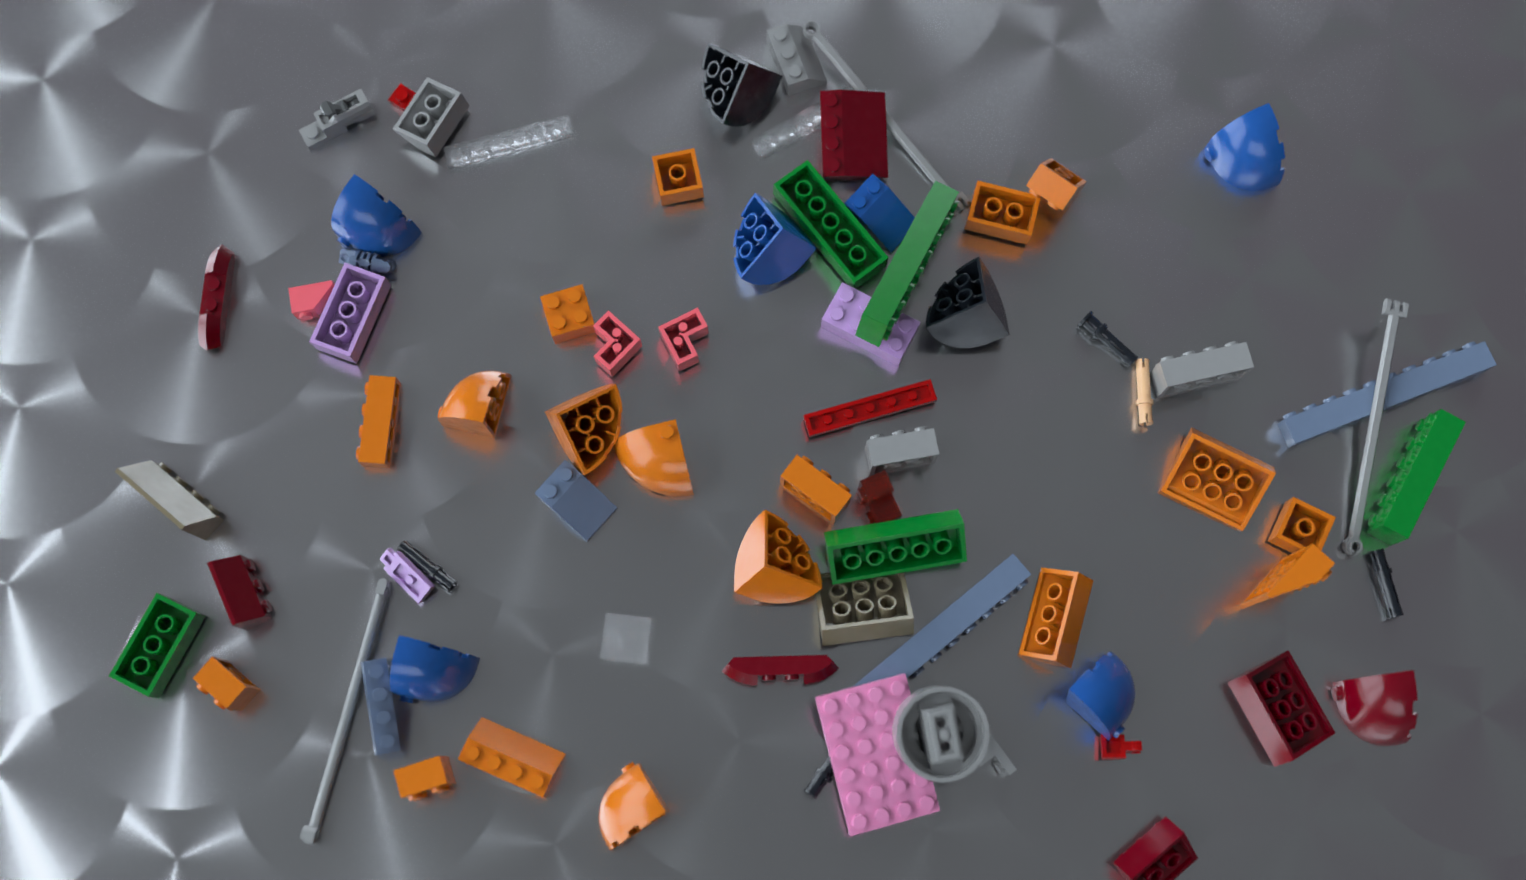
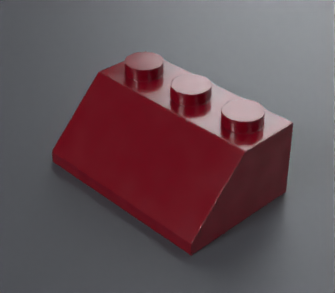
(240, 591)
(1158, 854)

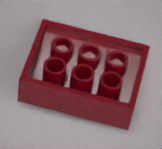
(853, 135)
(1281, 708)

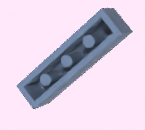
(380, 706)

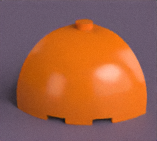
(476, 403)
(588, 426)
(655, 459)
(775, 563)
(629, 806)

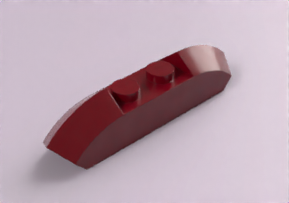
(216, 298)
(811, 667)

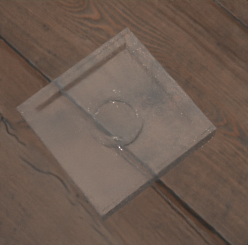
(625, 638)

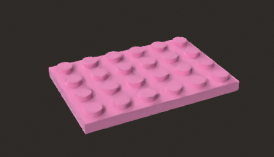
(868, 772)

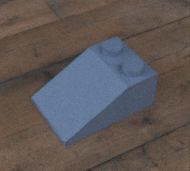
(576, 500)

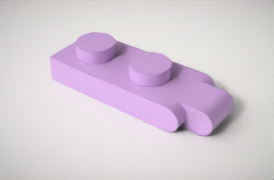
(407, 575)

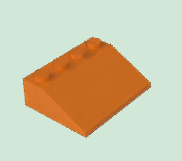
(1218, 479)
(1290, 574)

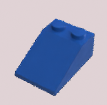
(880, 213)

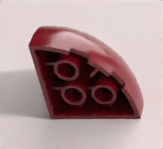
(1378, 706)

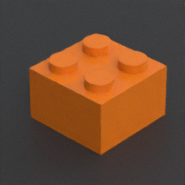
(678, 176)
(568, 314)
(1301, 526)
(226, 684)
(423, 777)

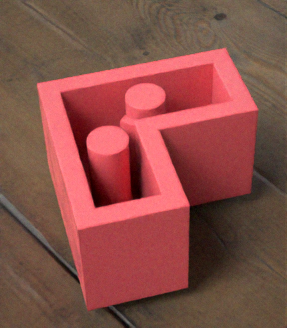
(680, 333)
(619, 346)

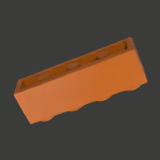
(378, 421)

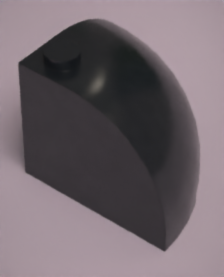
(736, 86)
(968, 309)

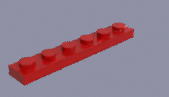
(870, 408)

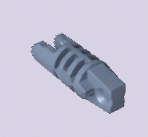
(368, 261)

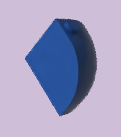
(1248, 151)
(369, 223)
(769, 244)
(428, 671)
(1104, 696)

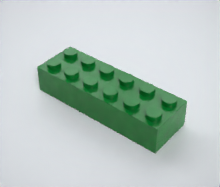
(830, 225)
(1415, 477)
(895, 546)

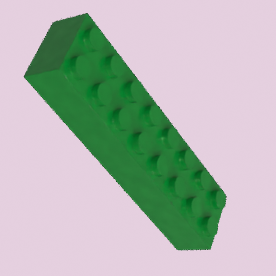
(908, 264)

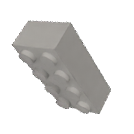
(1201, 369)

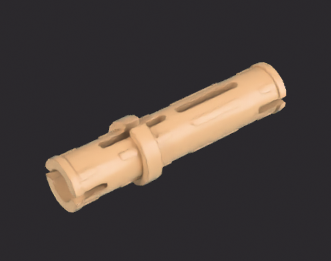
(1144, 399)

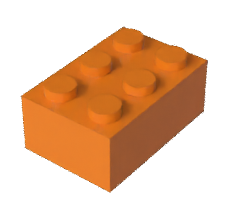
(1055, 184)
(1002, 212)
(815, 488)

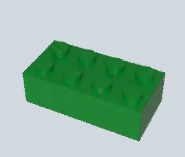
(157, 646)

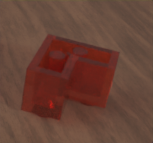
(877, 496)

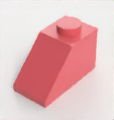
(310, 299)

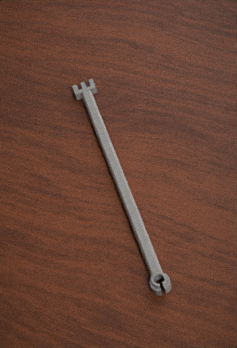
(892, 126)
(1394, 315)
(311, 833)

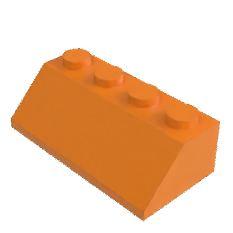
(1056, 617)
(512, 757)

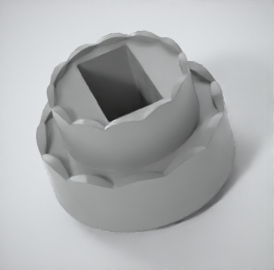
(920, 738)

